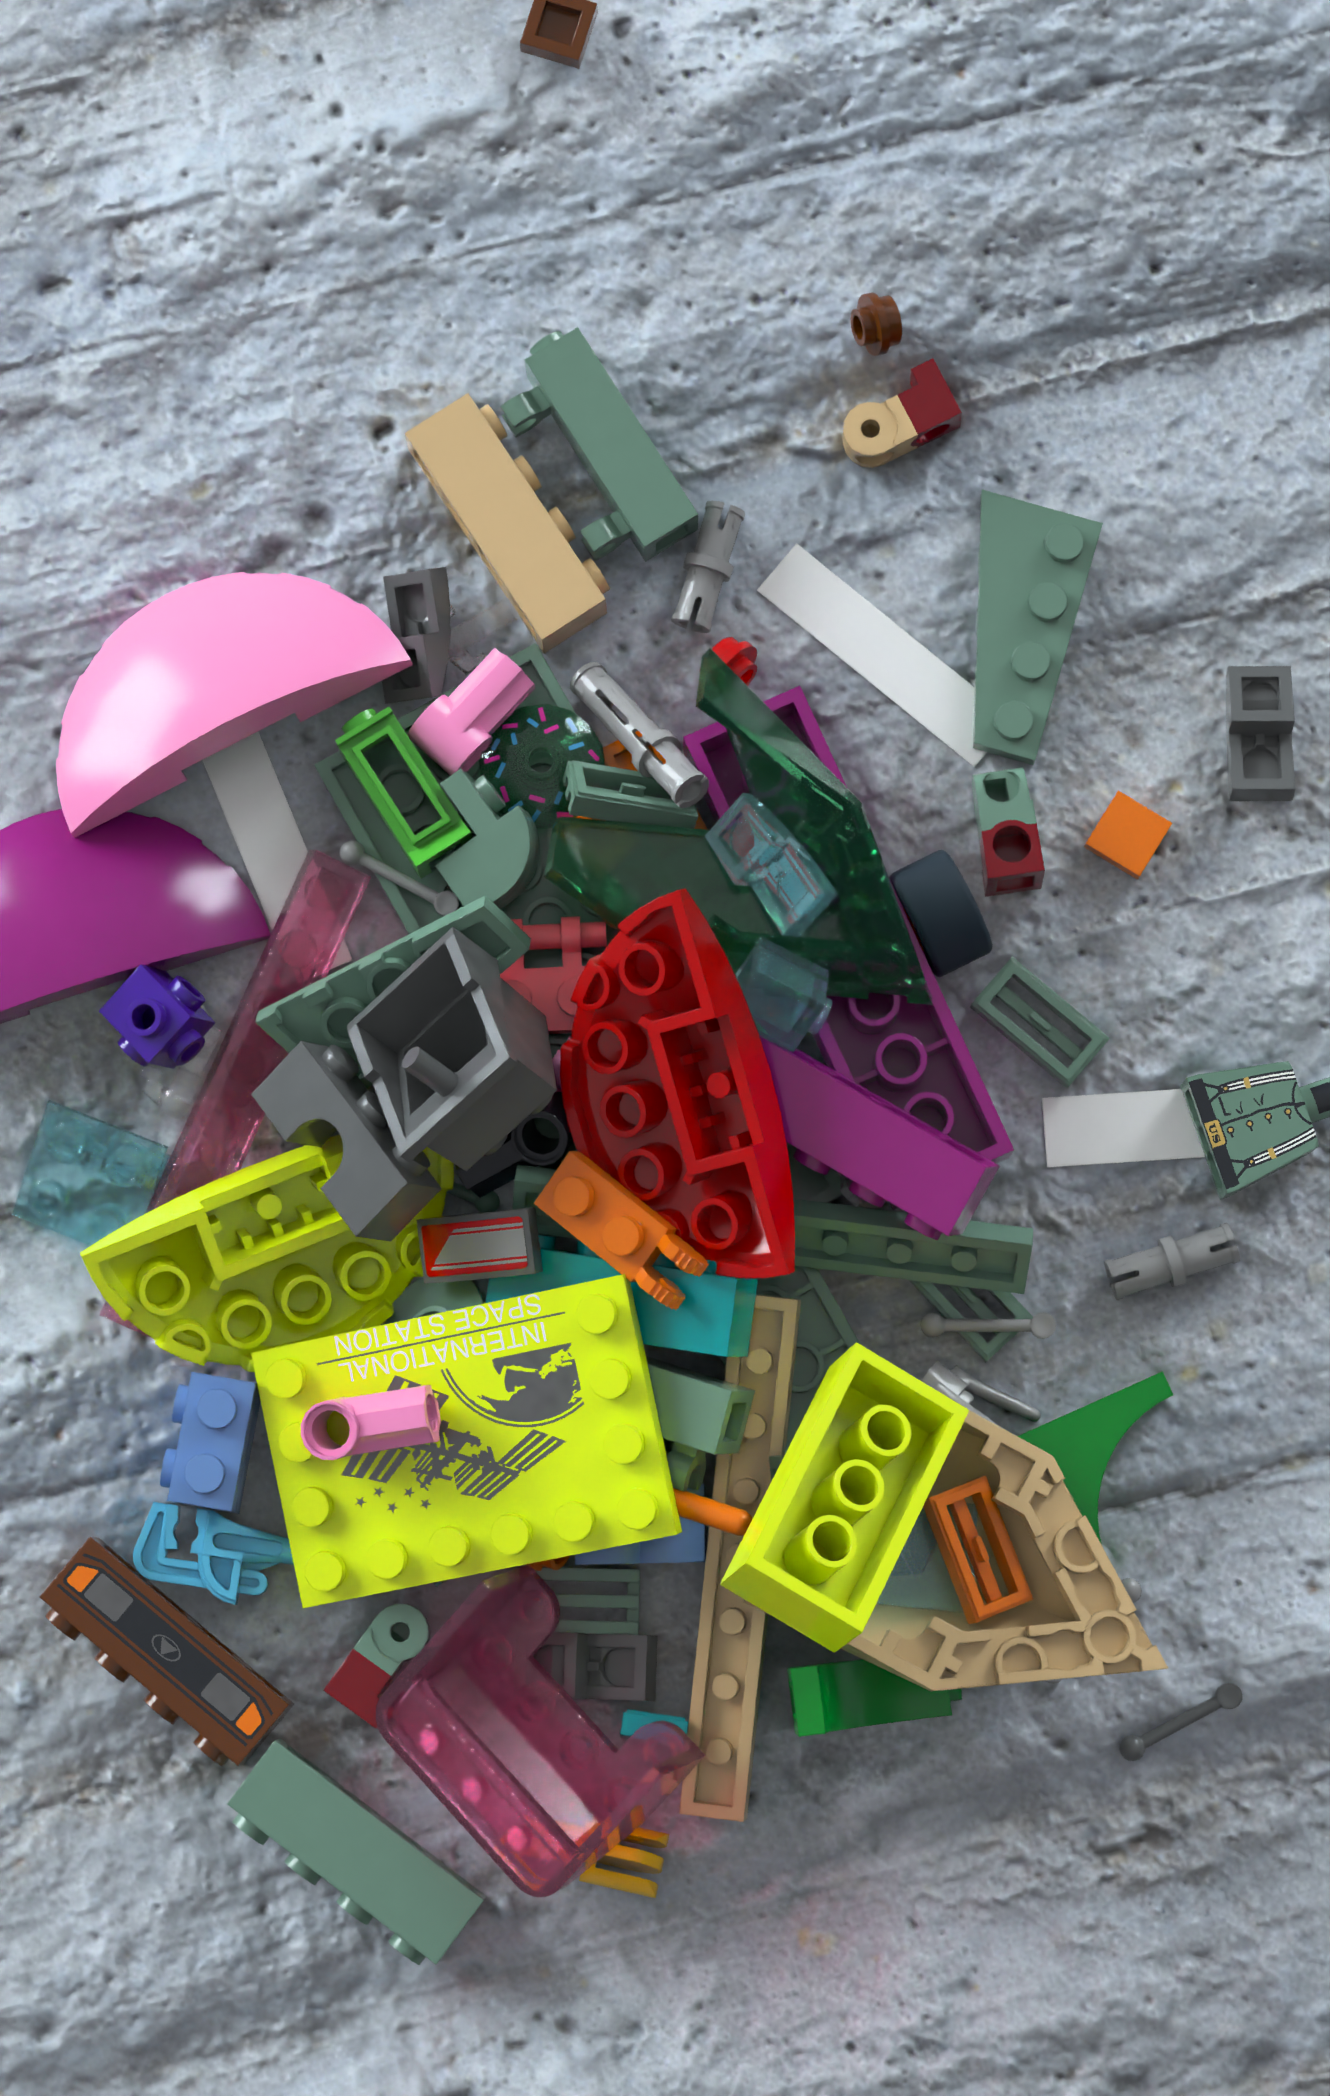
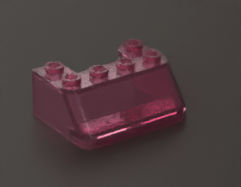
(515, 1749)

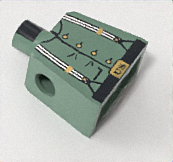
(1254, 1121)

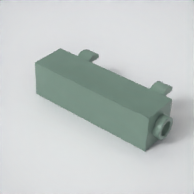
(609, 443)
(699, 1417)

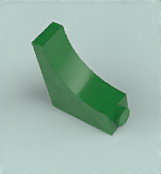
(1089, 1435)
(858, 1695)

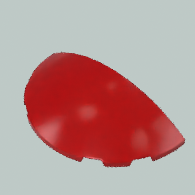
(678, 1092)

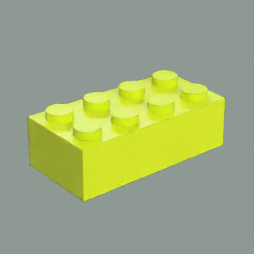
(845, 1498)

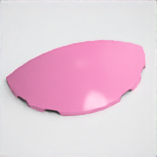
(206, 674)

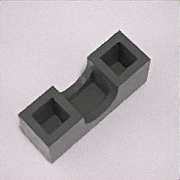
(320, 1094)

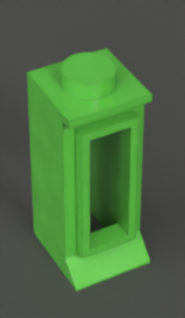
(363, 733)

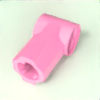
(461, 725)
(375, 1422)

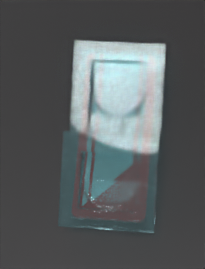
(768, 857)

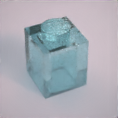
(784, 993)

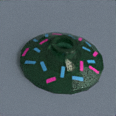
(518, 739)

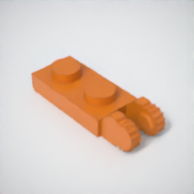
(617, 1226)

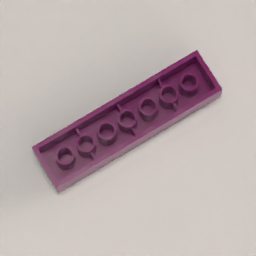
(881, 1042)

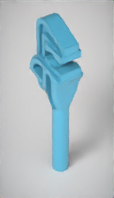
(226, 1551)

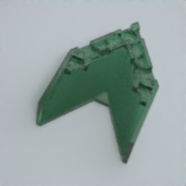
(855, 937)

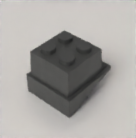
(454, 1054)

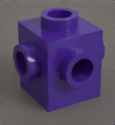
(158, 1018)

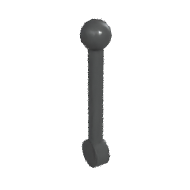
(1226, 1696)

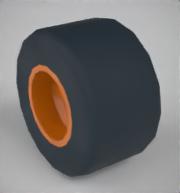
(942, 912)

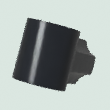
(522, 1147)

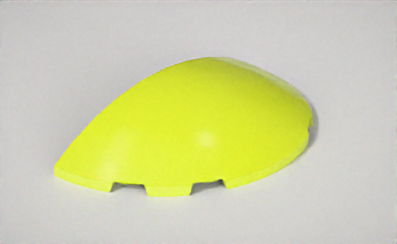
(257, 1261)

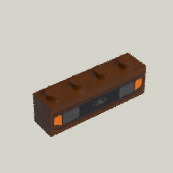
(166, 1652)

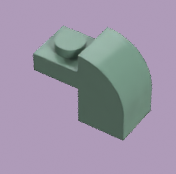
(501, 855)

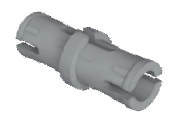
(708, 566)
(1172, 1261)

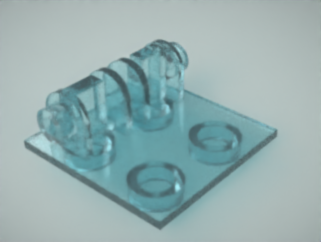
(87, 1175)

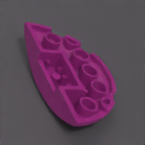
(107, 902)

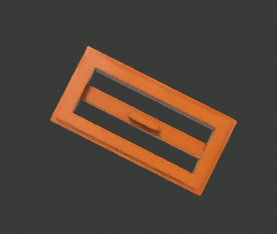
(955, 1558)

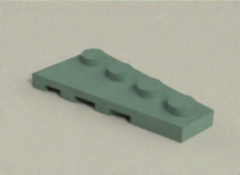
(1028, 600)
(326, 1007)

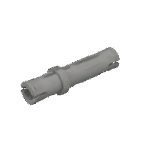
(678, 774)

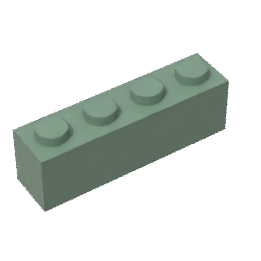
(356, 1852)

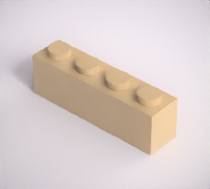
(507, 522)

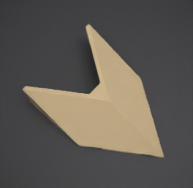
(1079, 1607)

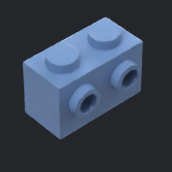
(213, 1442)

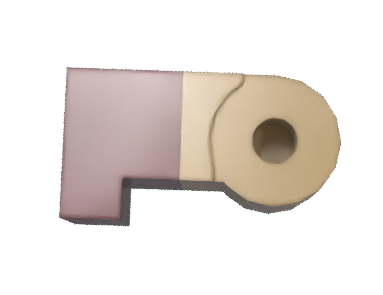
(903, 423)

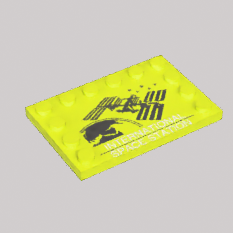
(537, 1458)

